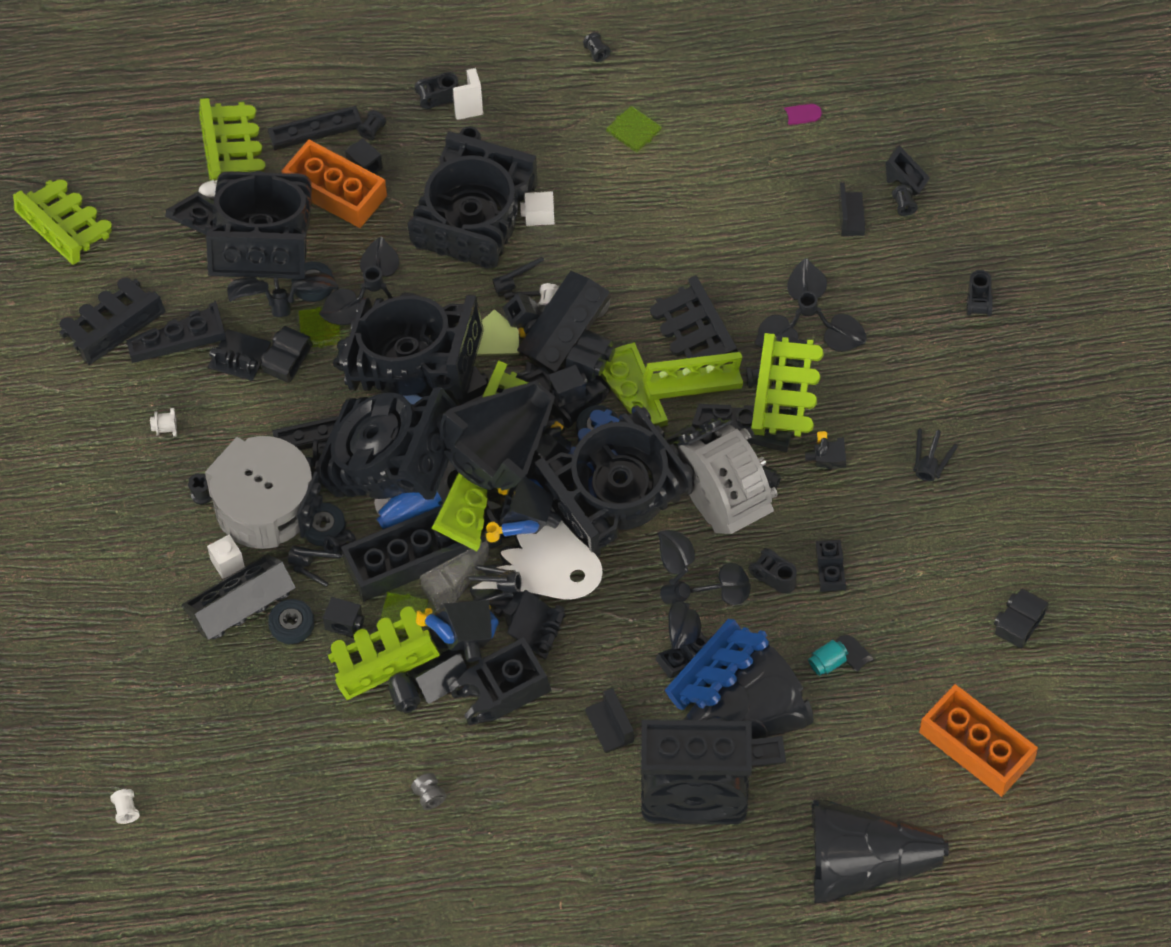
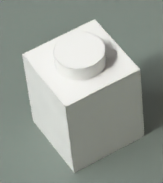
(538, 208)
(226, 556)

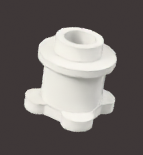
(164, 422)

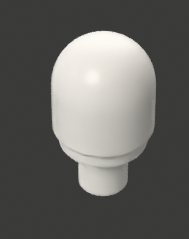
(208, 189)

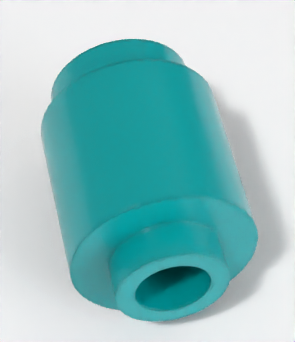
(828, 657)

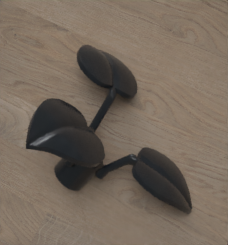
(377, 262)
(806, 286)
(279, 299)
(683, 622)

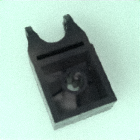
(502, 682)

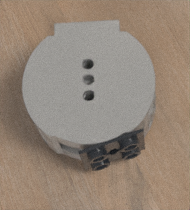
(263, 491)

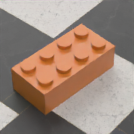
(339, 183)
(978, 740)

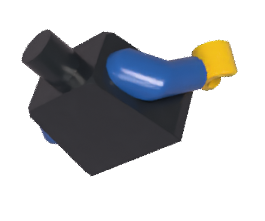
(524, 511)
(462, 625)

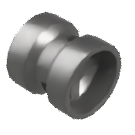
(429, 792)

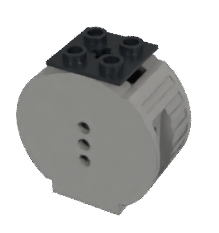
(727, 475)

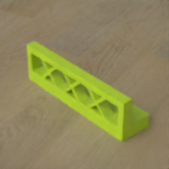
(693, 378)

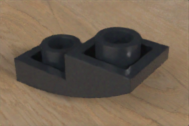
(830, 565)
(676, 660)

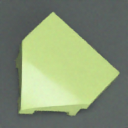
(498, 336)

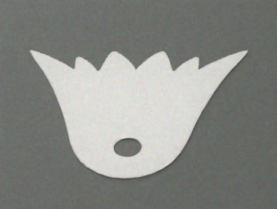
(548, 562)

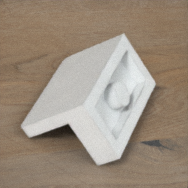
(468, 97)

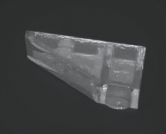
(451, 579)

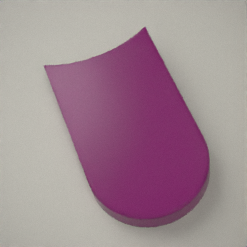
(803, 113)

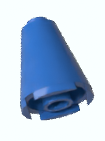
(405, 507)

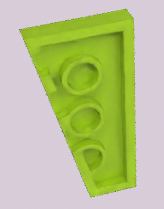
(625, 378)
(463, 513)

